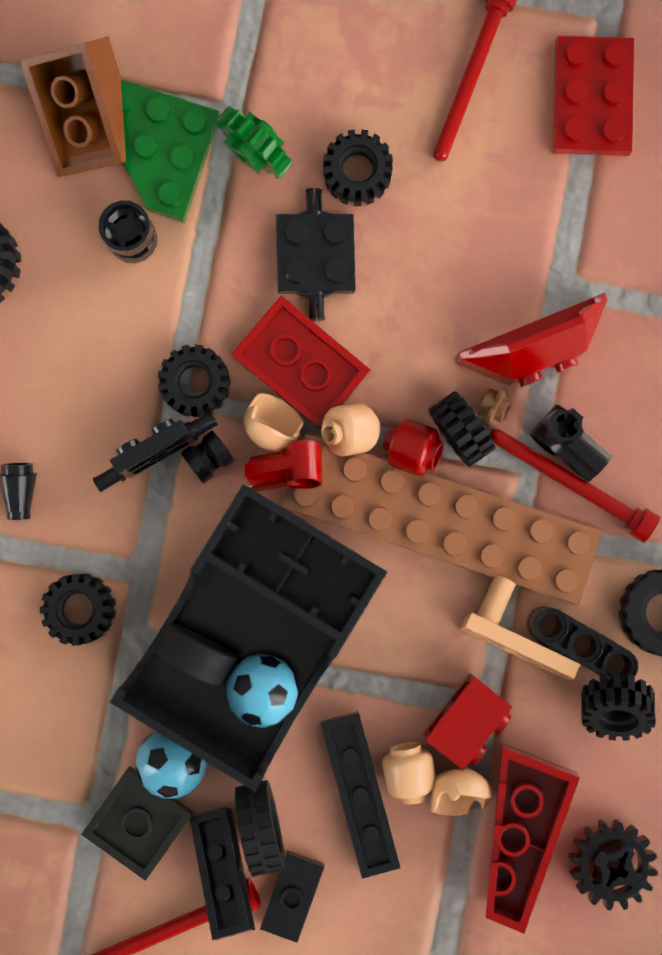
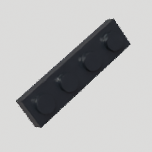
(360, 794)

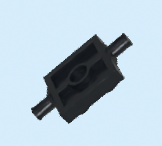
(315, 254)
(166, 440)

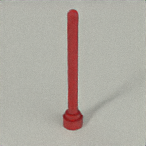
(496, 10)
(638, 521)
(172, 928)

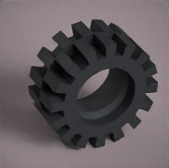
(357, 145)
(185, 359)
(462, 428)
(54, 613)
(618, 707)

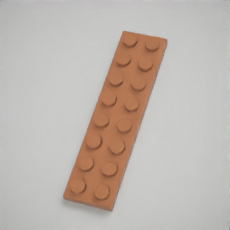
(451, 523)

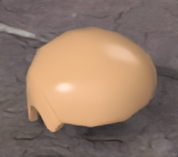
(271, 422)
(457, 791)

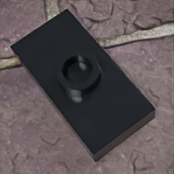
(292, 896)

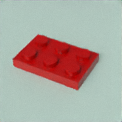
(593, 95)
(300, 362)

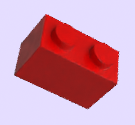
(468, 722)

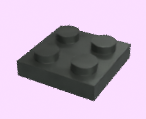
(136, 825)

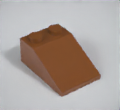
(79, 105)

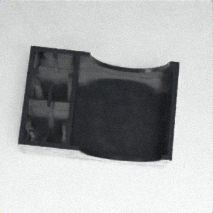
(255, 589)

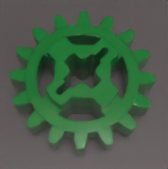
(253, 142)

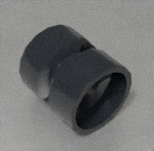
(128, 231)

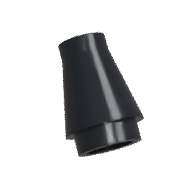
(17, 489)

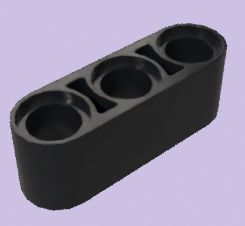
(566, 632)

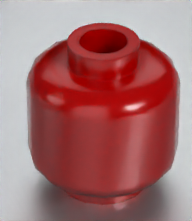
(413, 447)

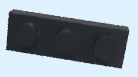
(222, 874)

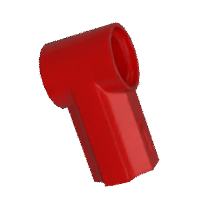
(295, 467)

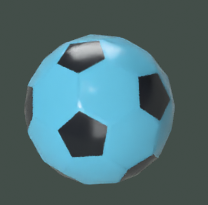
(261, 690)
(167, 767)

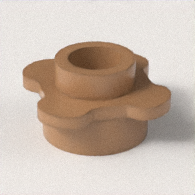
(495, 407)

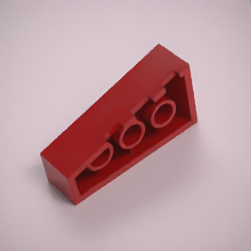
(527, 825)

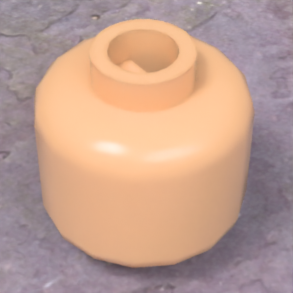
(350, 429)
(409, 772)

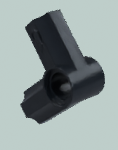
(563, 436)

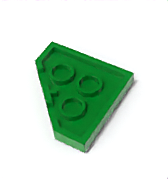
(165, 147)

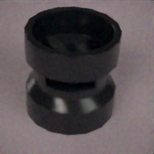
(199, 460)

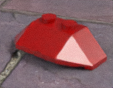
(537, 346)

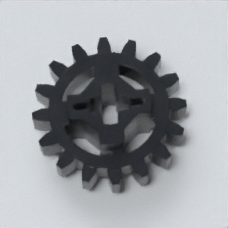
(606, 878)

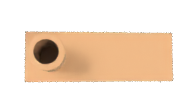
(486, 628)

